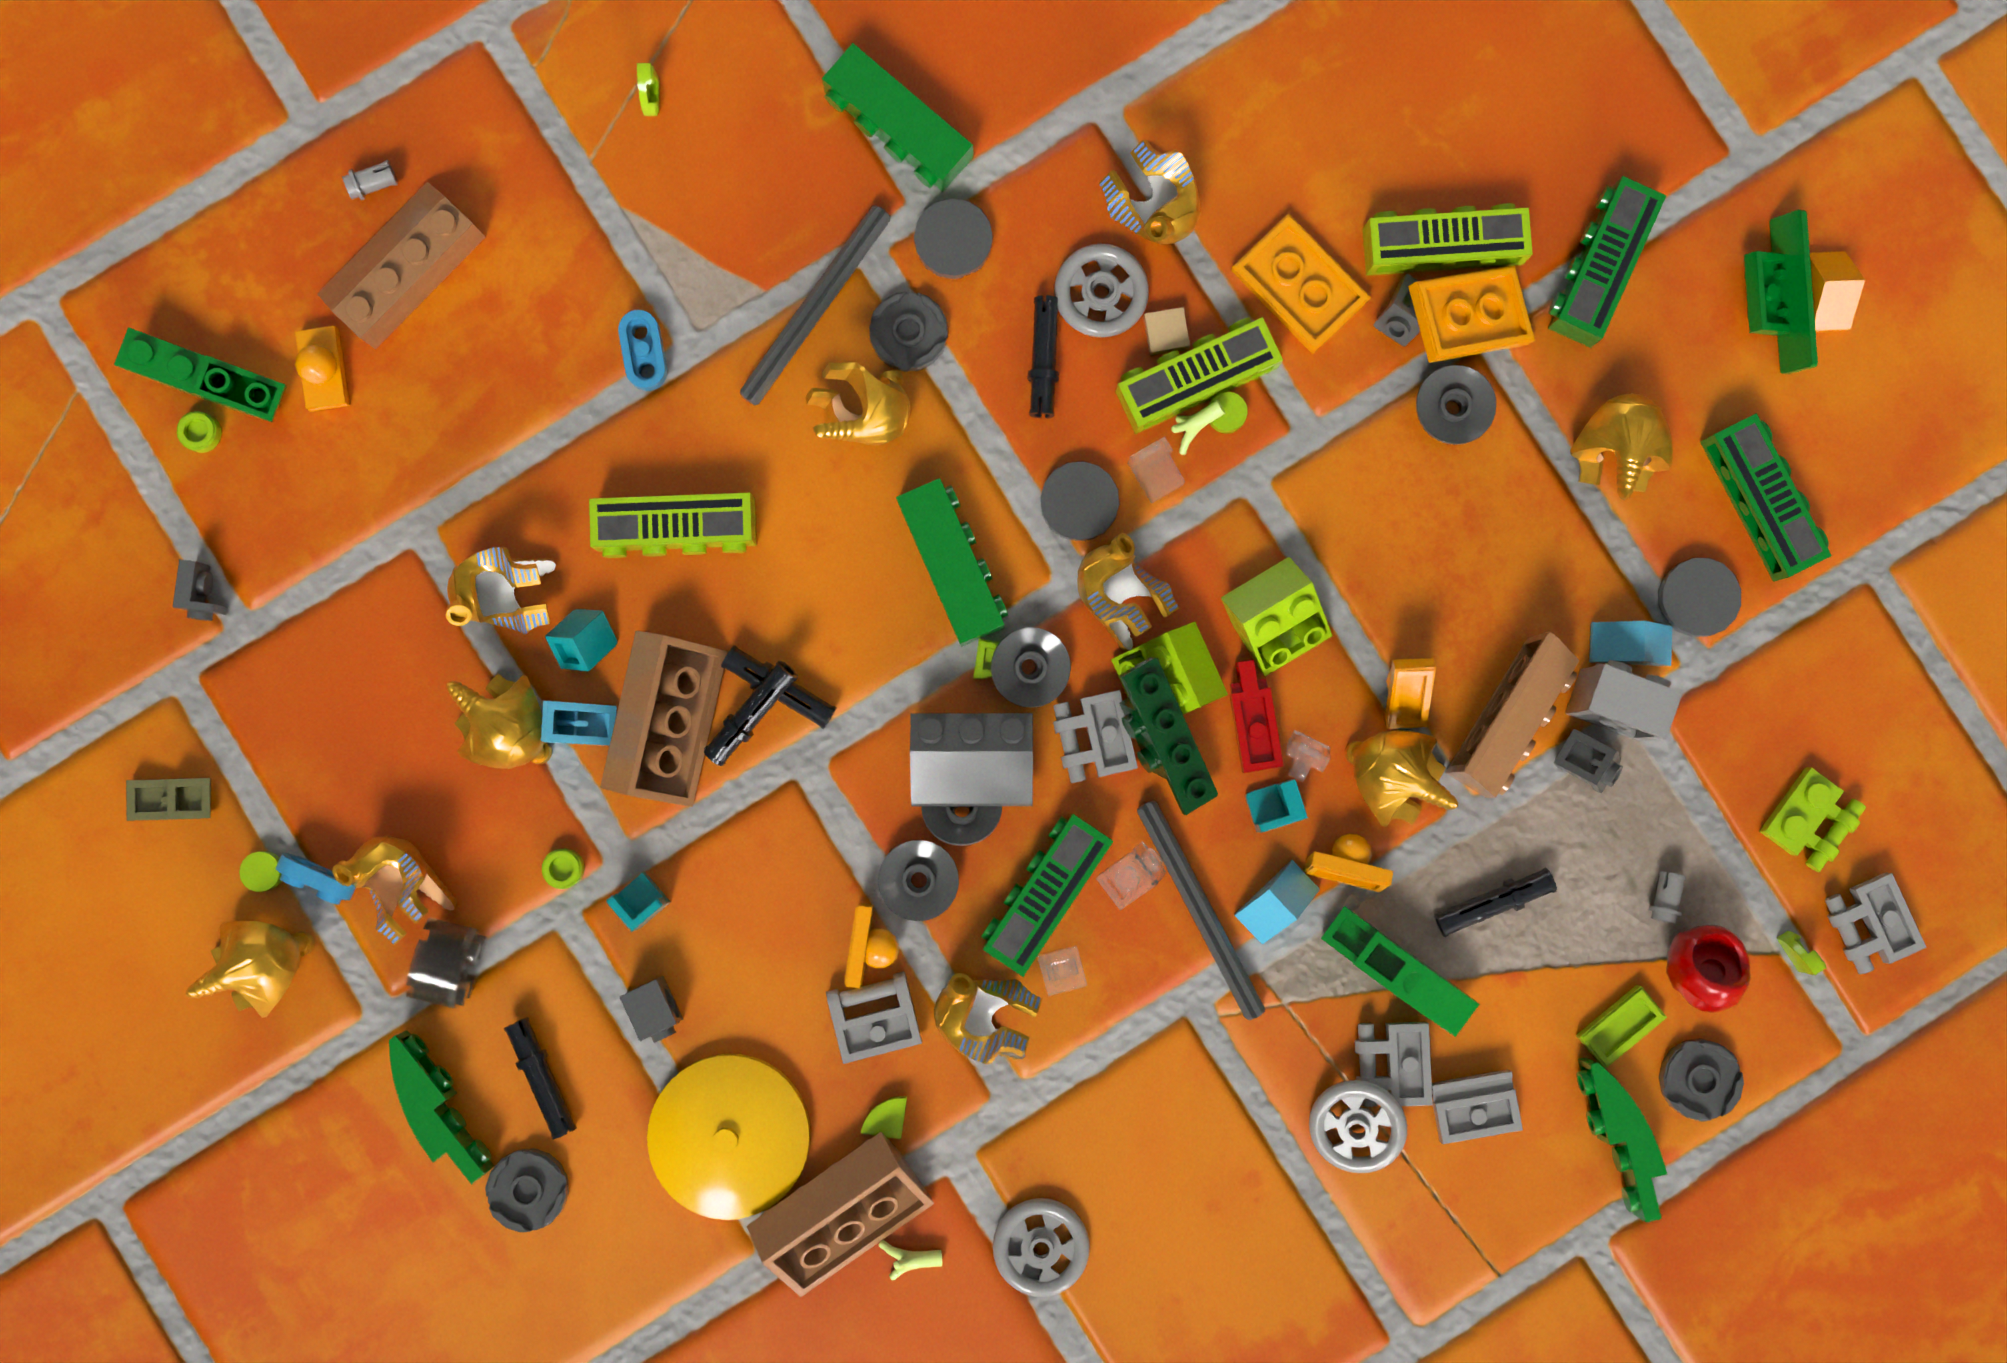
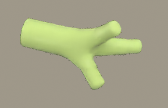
(1194, 423)
(910, 1260)

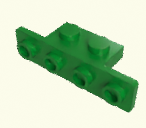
(1782, 292)

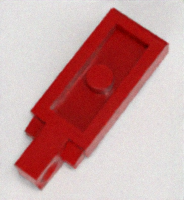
(1254, 720)

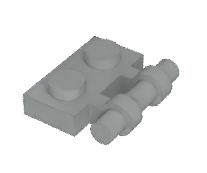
(1108, 739)
(1886, 918)
(1407, 1061)

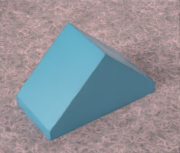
(1631, 643)
(577, 723)
(1278, 903)

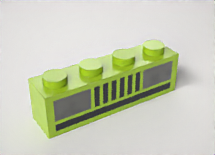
(1447, 240)
(1199, 374)
(672, 523)

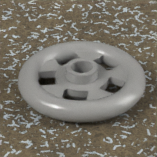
(1108, 258)
(1353, 1094)
(1075, 1249)

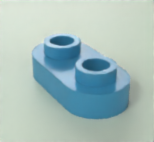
(642, 352)
(301, 872)

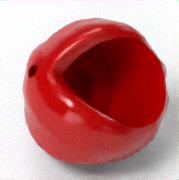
(1709, 967)

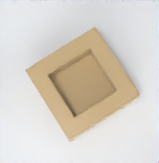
(1166, 331)

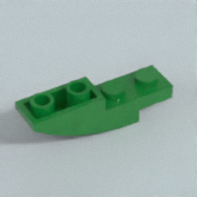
(200, 375)
(1400, 971)
(423, 1096)
(1620, 1122)

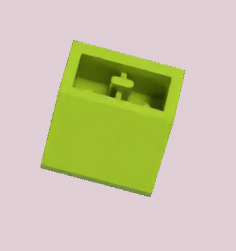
(1277, 615)
(1184, 663)

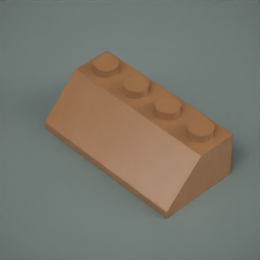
(401, 265)
(1513, 715)
(663, 719)
(839, 1215)

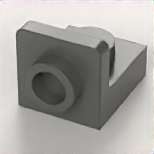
(1399, 318)
(192, 587)
(1589, 761)

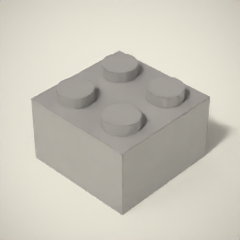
(1624, 702)

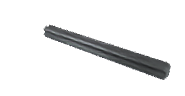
(815, 305)
(1201, 910)

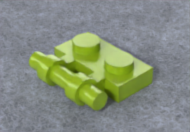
(1802, 812)

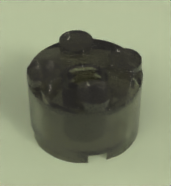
(444, 963)

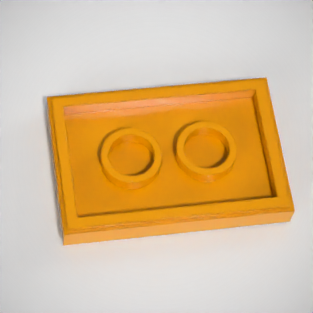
(1300, 283)
(1471, 313)

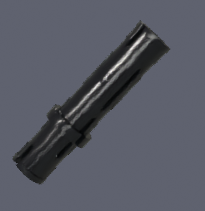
(1044, 357)
(739, 662)
(740, 725)
(1509, 896)
(540, 1077)

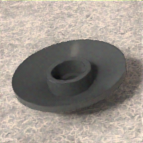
(1471, 394)
(1050, 670)
(961, 830)
(905, 898)

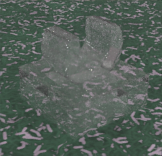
(1306, 754)
(1062, 970)

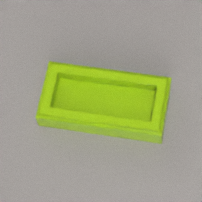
(1621, 1026)

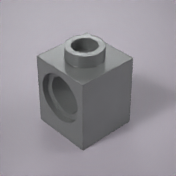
(652, 1010)

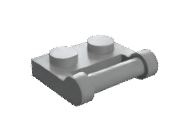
(876, 1031)

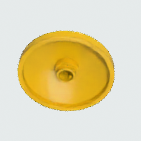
(729, 1136)

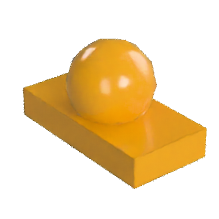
(321, 368)
(1409, 693)
(1349, 865)
(867, 946)

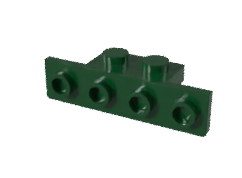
(1164, 736)

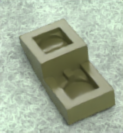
(168, 799)

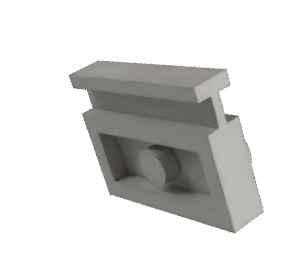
(1475, 1106)

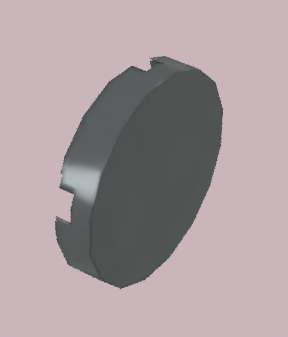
(953, 238)
(908, 331)
(1079, 501)
(1699, 597)
(1701, 1079)
(527, 1190)

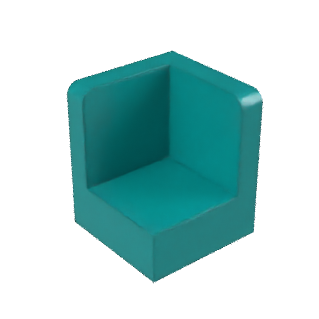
(581, 639)
(1276, 805)
(638, 902)

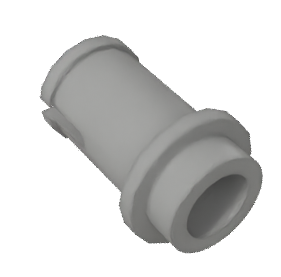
(369, 180)
(1668, 897)

